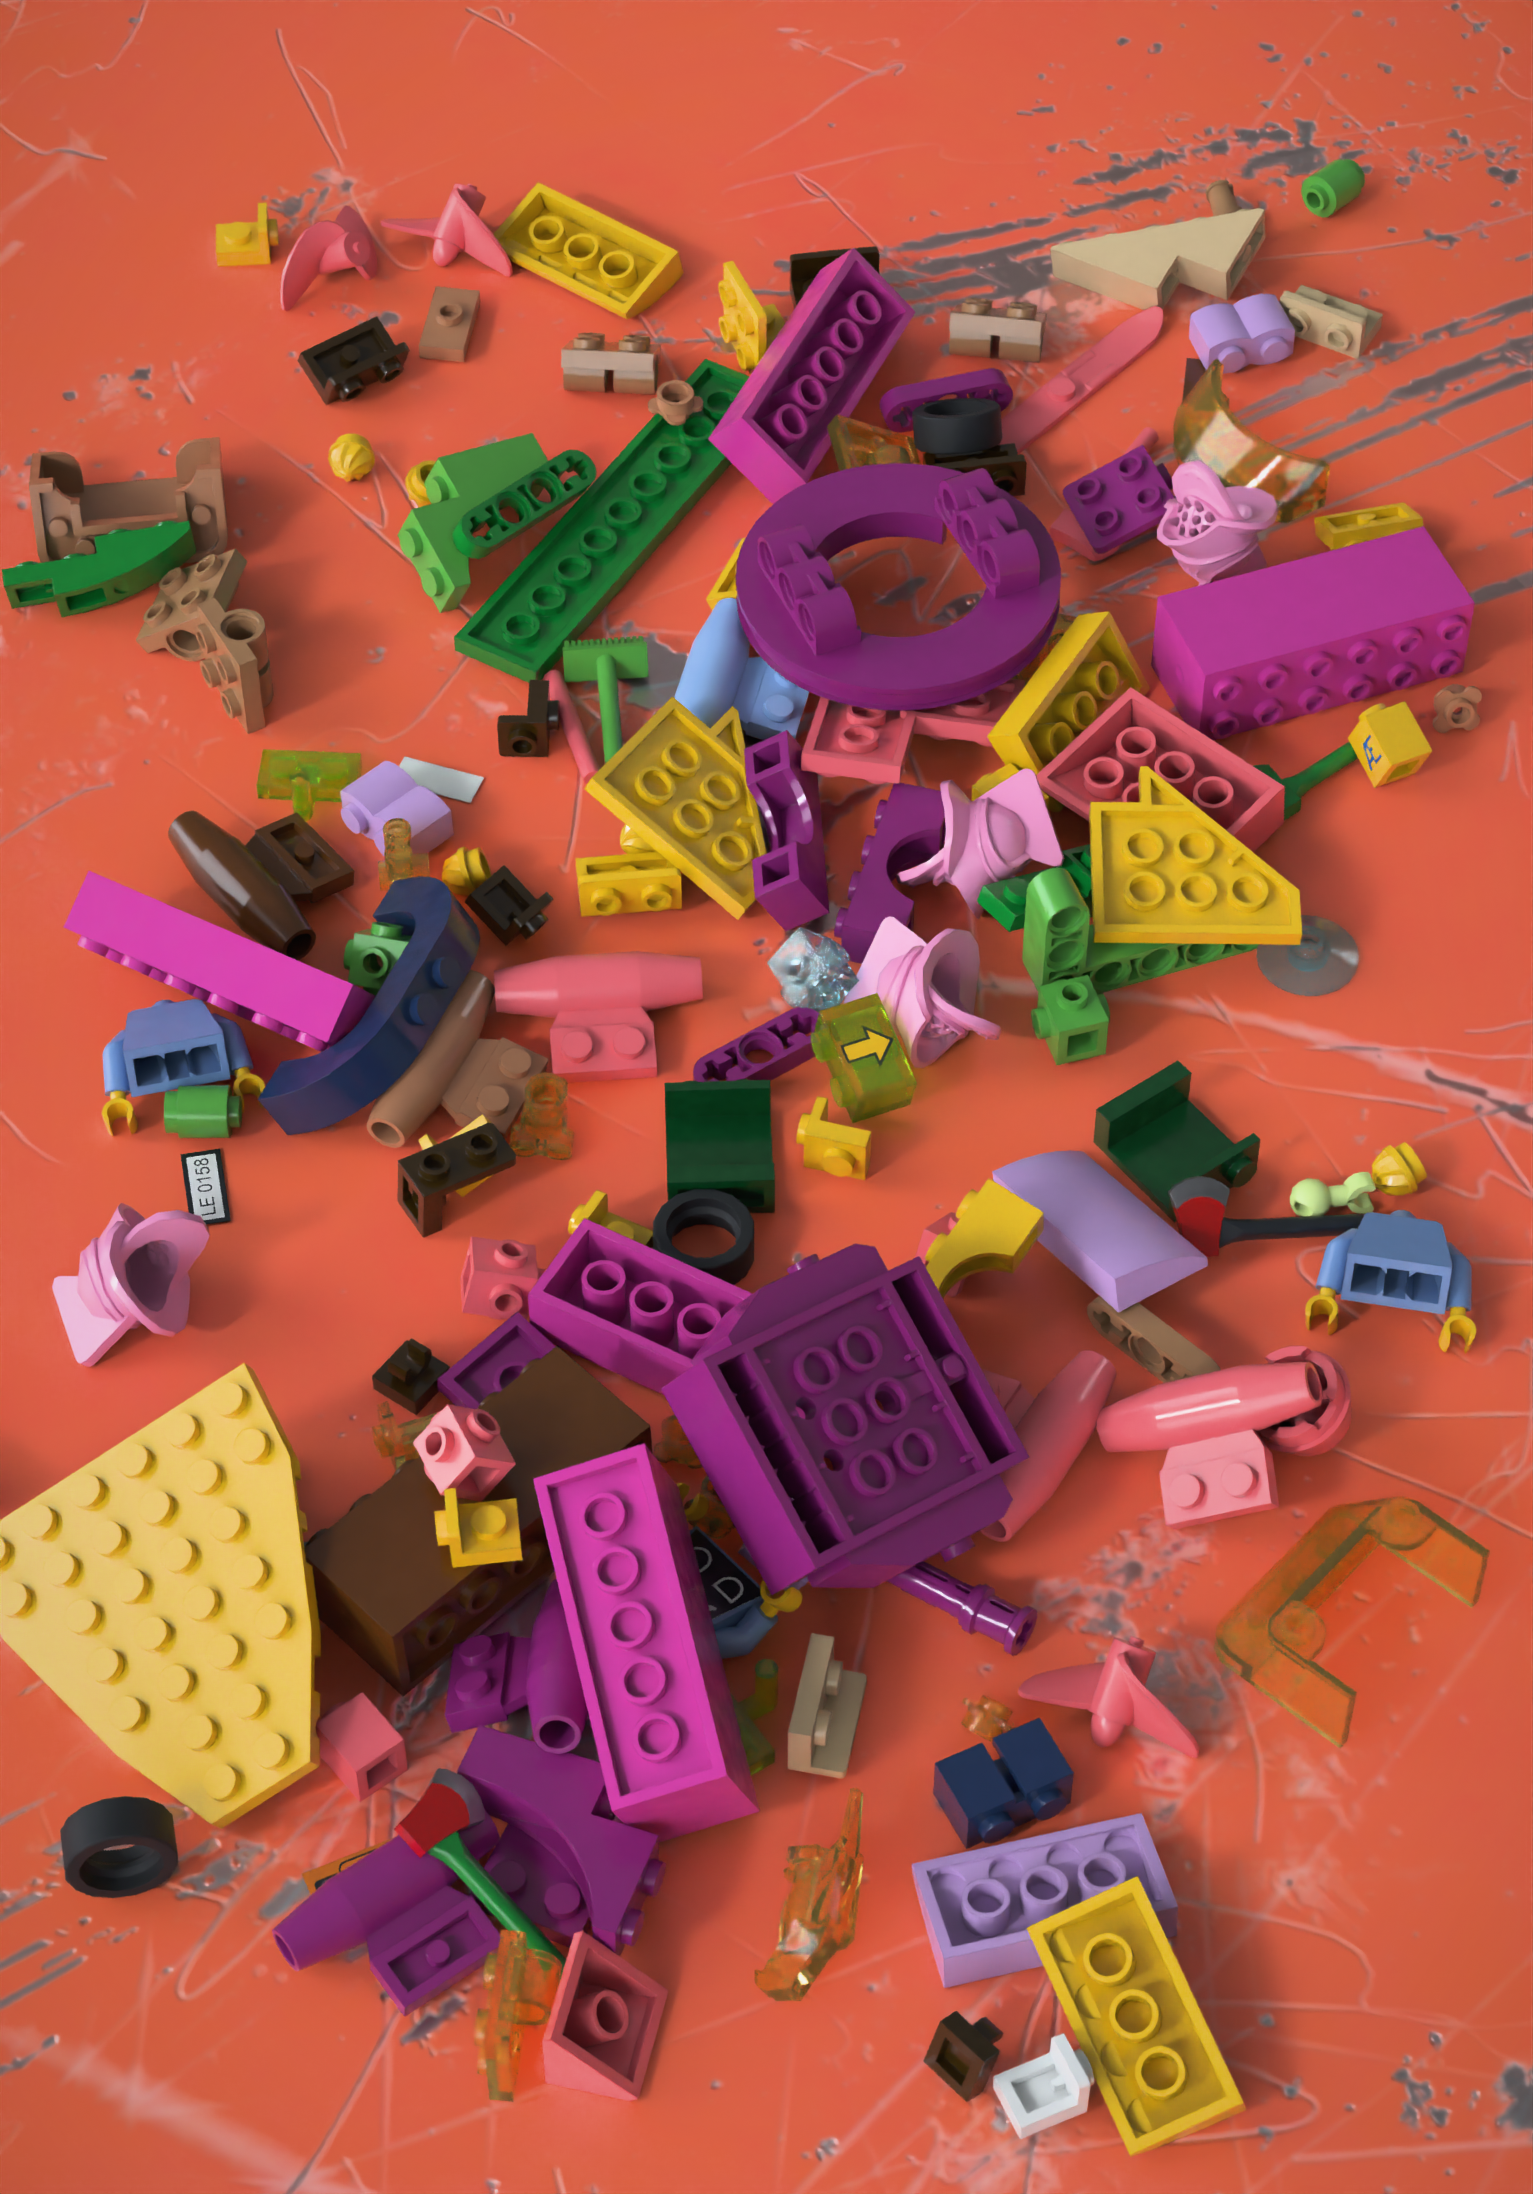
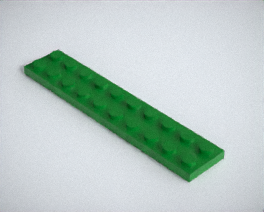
(603, 537)

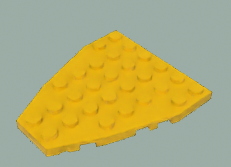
(178, 1601)

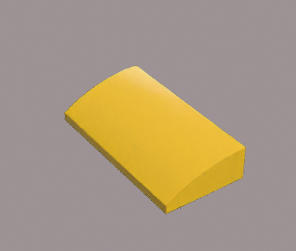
(588, 252)
(1067, 694)
(1136, 2018)

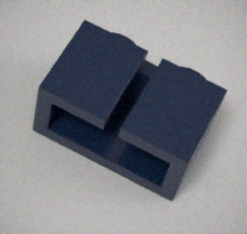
(993, 1797)

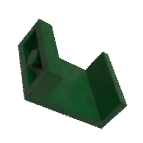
(1165, 1139)
(721, 1140)

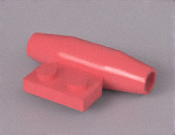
(600, 1007)
(1210, 1429)
(1051, 1430)

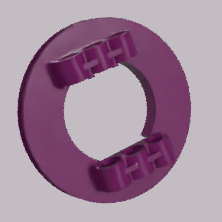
(809, 625)

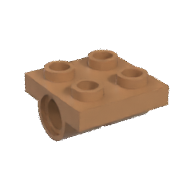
(1018, 326)
(590, 357)
(175, 610)
(236, 661)

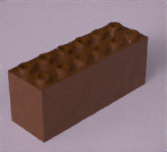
(381, 1568)

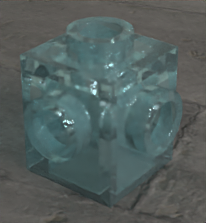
(812, 971)

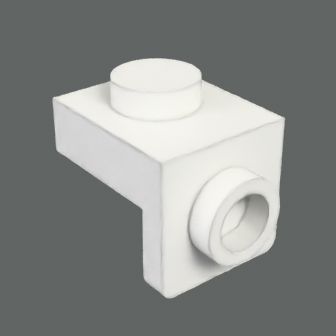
(1046, 2088)

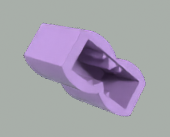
(1242, 333)
(390, 794)

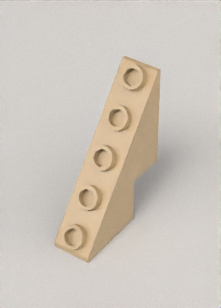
(1151, 262)

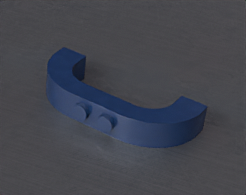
(399, 1021)

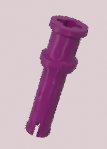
(974, 1607)

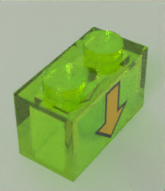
(863, 1058)

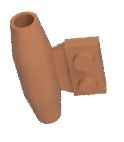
(459, 1073)

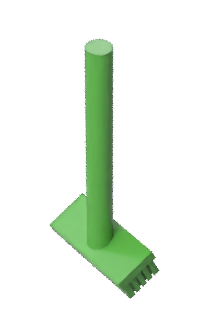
(606, 663)

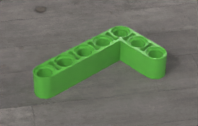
(1062, 947)

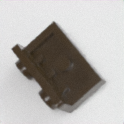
(353, 360)
(1001, 463)

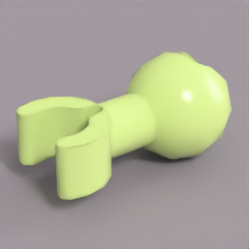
(1314, 1198)

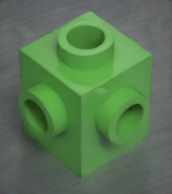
(374, 954)
(1071, 1019)

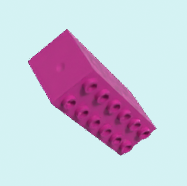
(1311, 634)
(645, 1645)

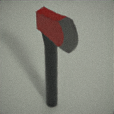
(1200, 1210)

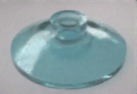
(1318, 965)

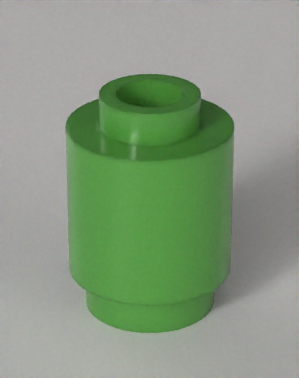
(1332, 187)
(202, 1111)

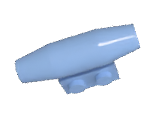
(724, 676)

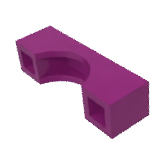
(907, 835)
(793, 874)

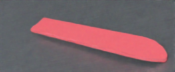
(1081, 379)

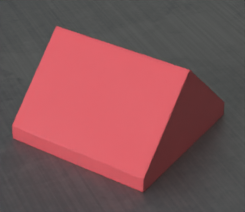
(601, 2023)

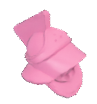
(1215, 525)
(990, 837)
(924, 988)
(130, 1280)

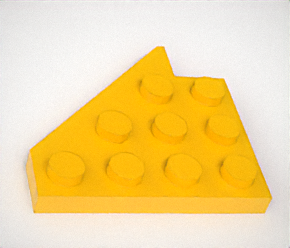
(689, 800)
(1180, 877)

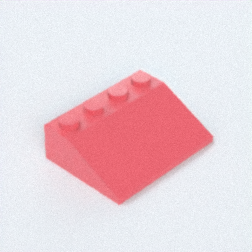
(1137, 733)

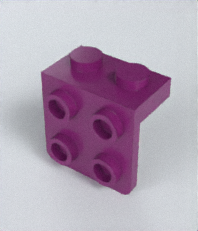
(1120, 499)

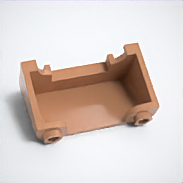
(72, 513)

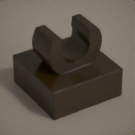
(410, 1376)
(964, 2053)

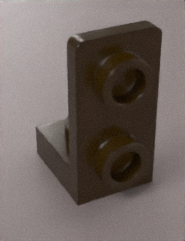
(446, 1167)

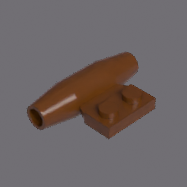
(263, 878)

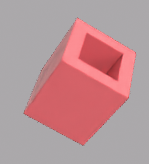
(361, 1746)

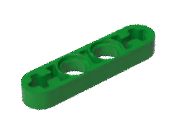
(522, 500)

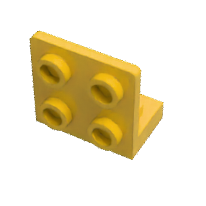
(745, 321)

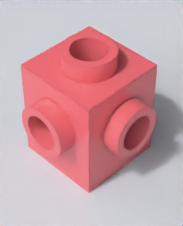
(498, 1277)
(464, 1452)

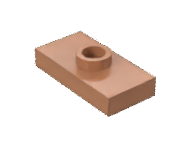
(449, 324)

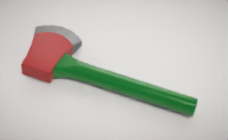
(434, 1828)

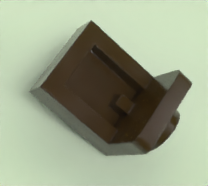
(530, 733)
(508, 906)

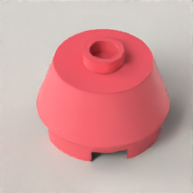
(1322, 1426)

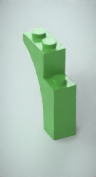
(454, 488)

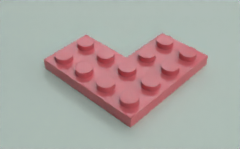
(877, 742)

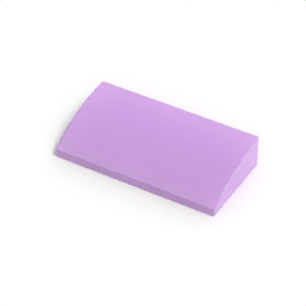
(1101, 1227)
(987, 1897)

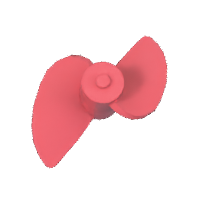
(458, 231)
(327, 249)
(1114, 1695)

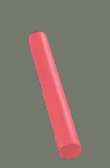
(572, 726)

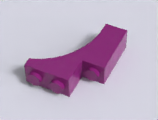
(568, 1811)

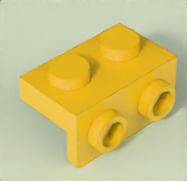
(627, 884)

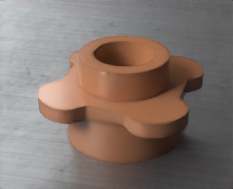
(675, 402)
(1451, 698)

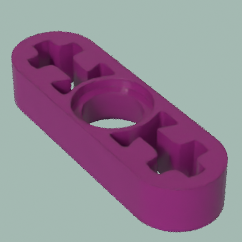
(975, 384)
(770, 1037)

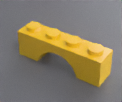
(991, 1235)

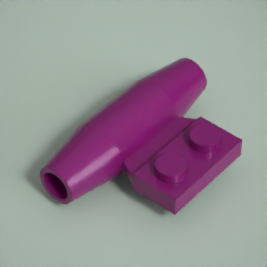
(507, 1672)
(402, 1905)

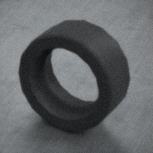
(957, 426)
(708, 1208)
(112, 1824)

